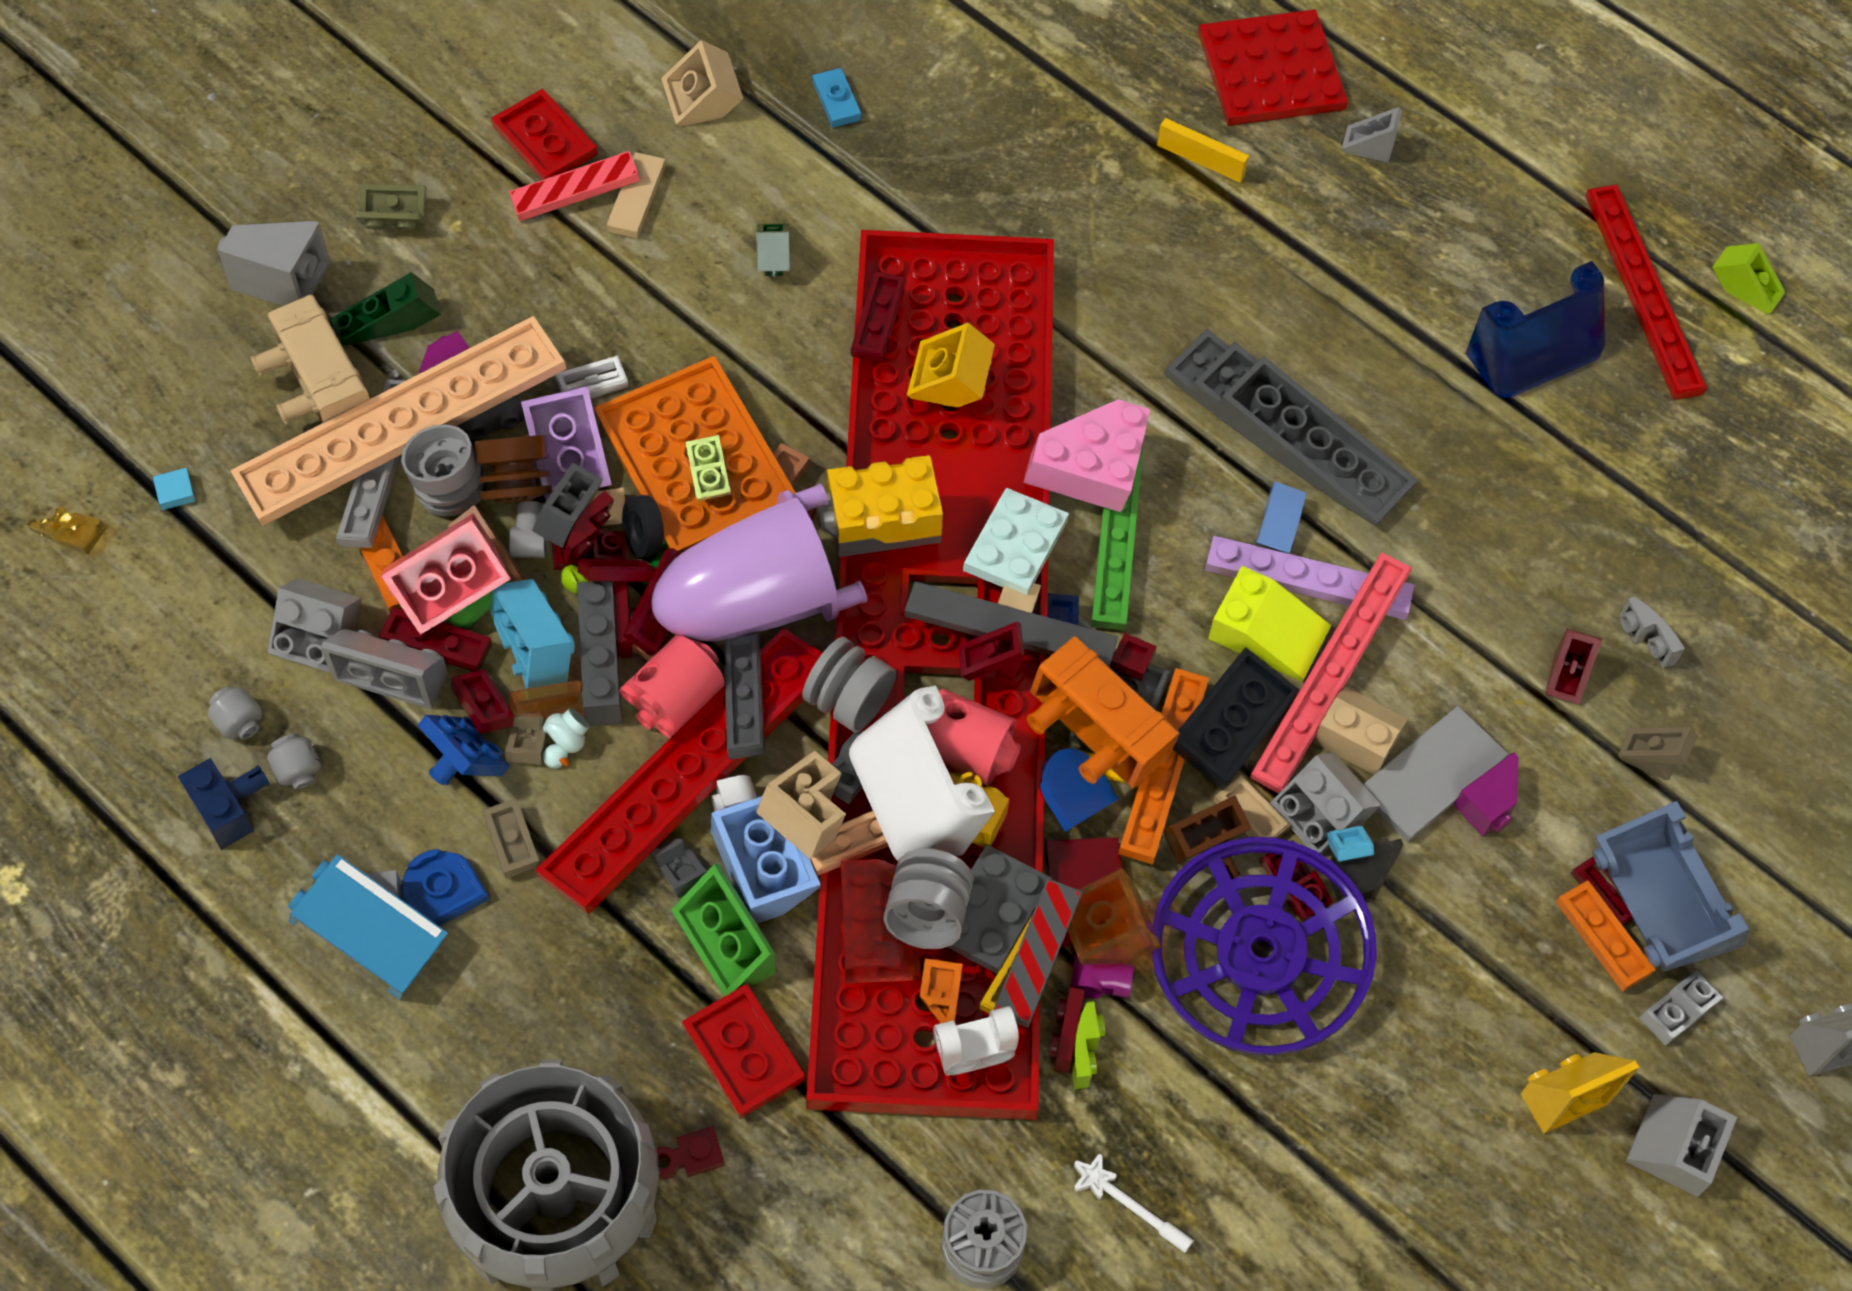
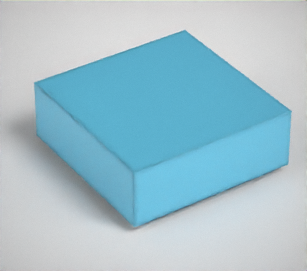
(174, 488)
(1350, 843)

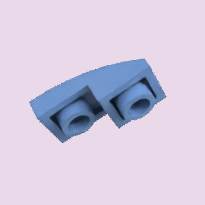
(1281, 518)

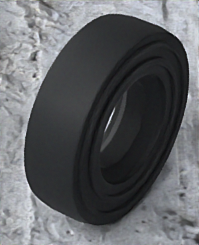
(643, 526)

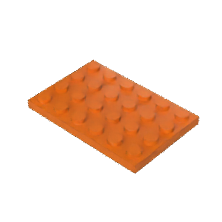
(650, 438)

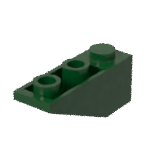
(387, 312)

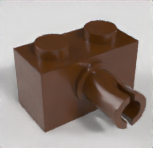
(1208, 829)

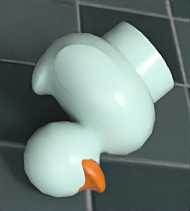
(568, 734)

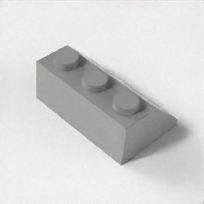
(385, 666)

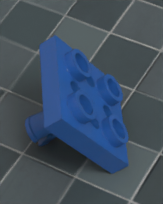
(462, 749)

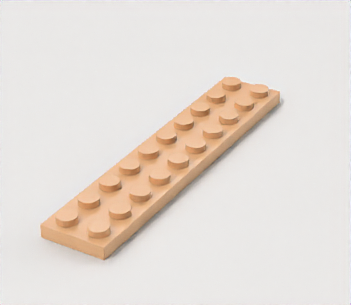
(384, 424)

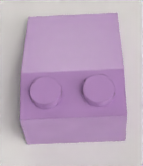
(570, 433)

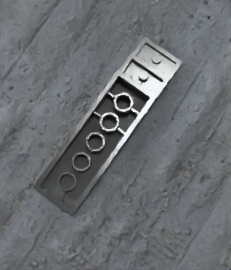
(1290, 425)

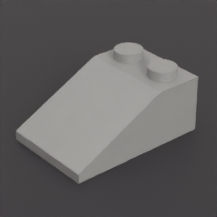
(1825, 1041)

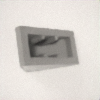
(1373, 136)

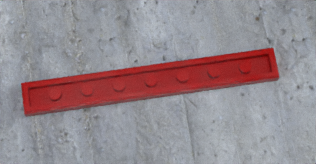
(1646, 292)

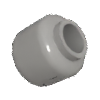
(234, 713)
(294, 761)

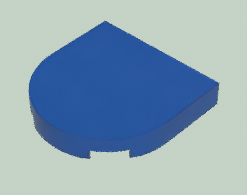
(1068, 793)
(442, 886)

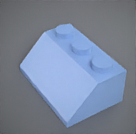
(761, 862)

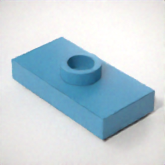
(836, 97)

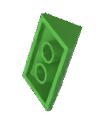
(724, 933)

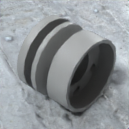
(443, 470)
(849, 684)
(928, 899)
(978, 1261)

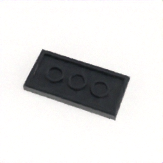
(1234, 718)

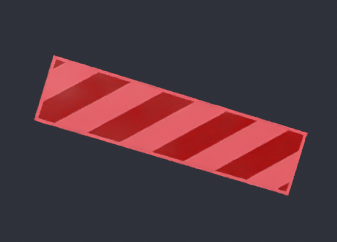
(574, 186)

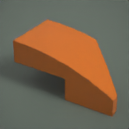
(941, 988)

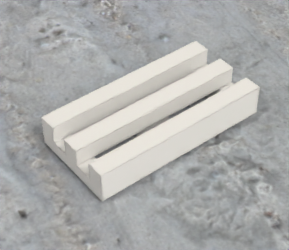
(597, 384)

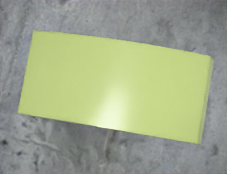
(708, 468)

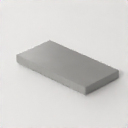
(1433, 772)

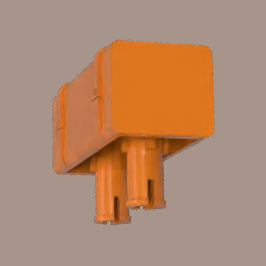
(1102, 714)

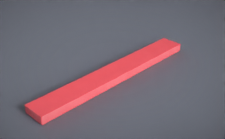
(1331, 673)

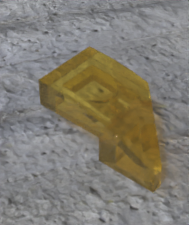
(70, 530)

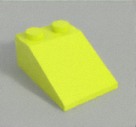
(1270, 624)

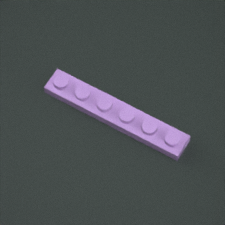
(1298, 573)

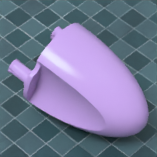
(753, 576)

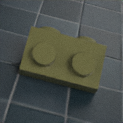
(392, 206)

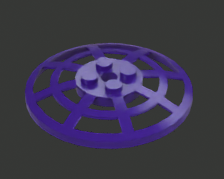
(1276, 928)

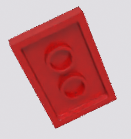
(544, 135)
(743, 1051)

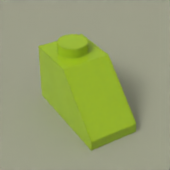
(1749, 276)

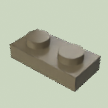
(511, 838)

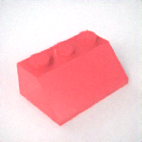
(446, 574)

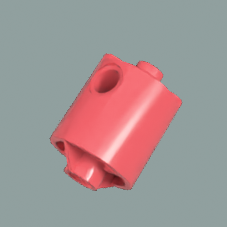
(674, 685)
(974, 738)

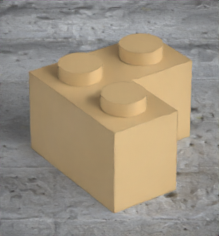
(801, 805)

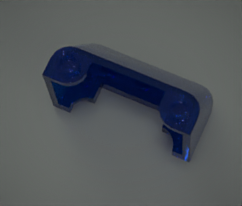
(1530, 349)

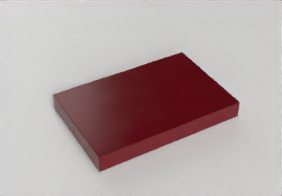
(1081, 862)

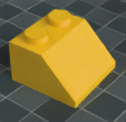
(952, 367)

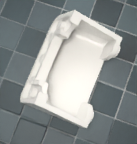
(911, 783)

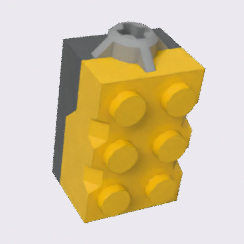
(882, 507)

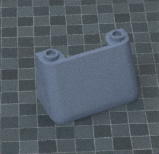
(1668, 890)

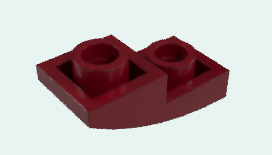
(586, 526)
(608, 545)
(1301, 876)

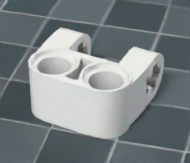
(977, 1042)

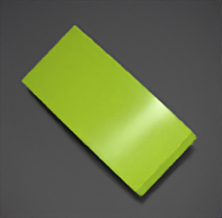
(1088, 1035)

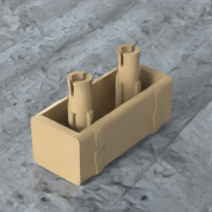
(317, 360)

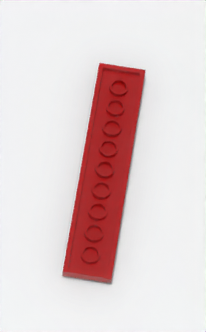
(670, 784)

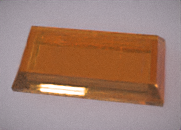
(545, 697)

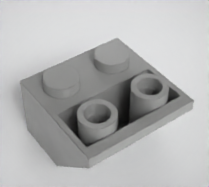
(307, 617)
(1323, 800)
(1681, 1141)

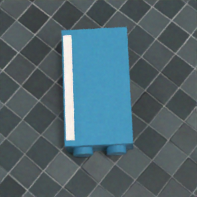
(367, 923)

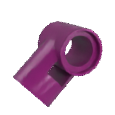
(1102, 979)

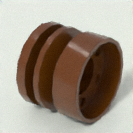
(513, 468)

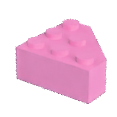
(1091, 455)

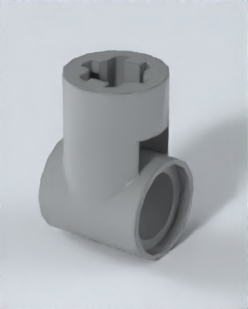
(522, 540)

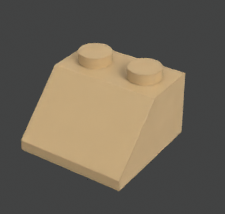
(702, 85)
(1360, 730)

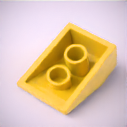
(1575, 1088)

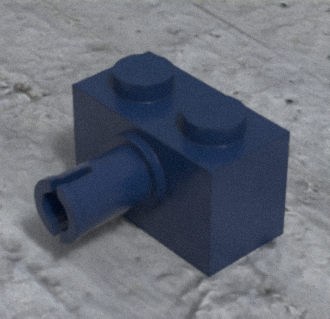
(220, 799)

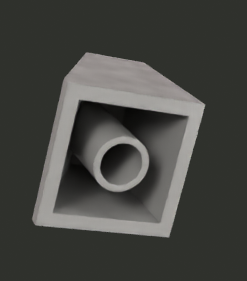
(275, 260)

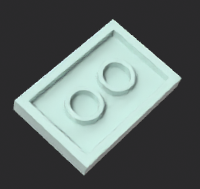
(1016, 541)

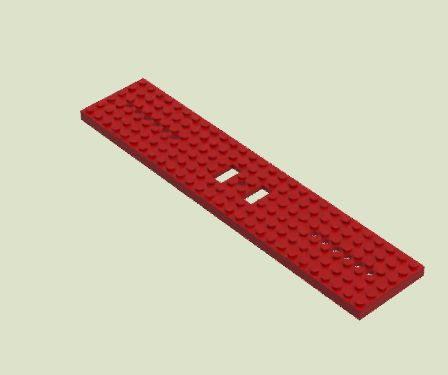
(866, 1031)

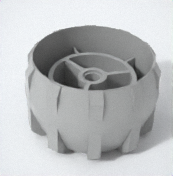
(525, 1108)

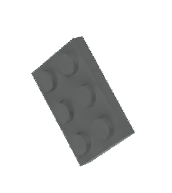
(998, 907)

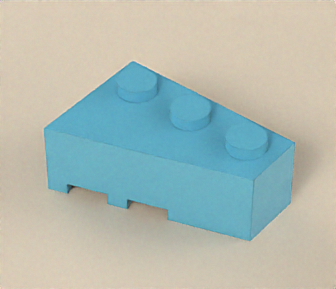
(532, 632)

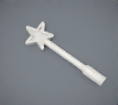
(1098, 1180)

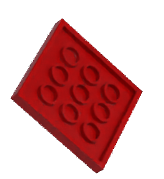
(1272, 67)

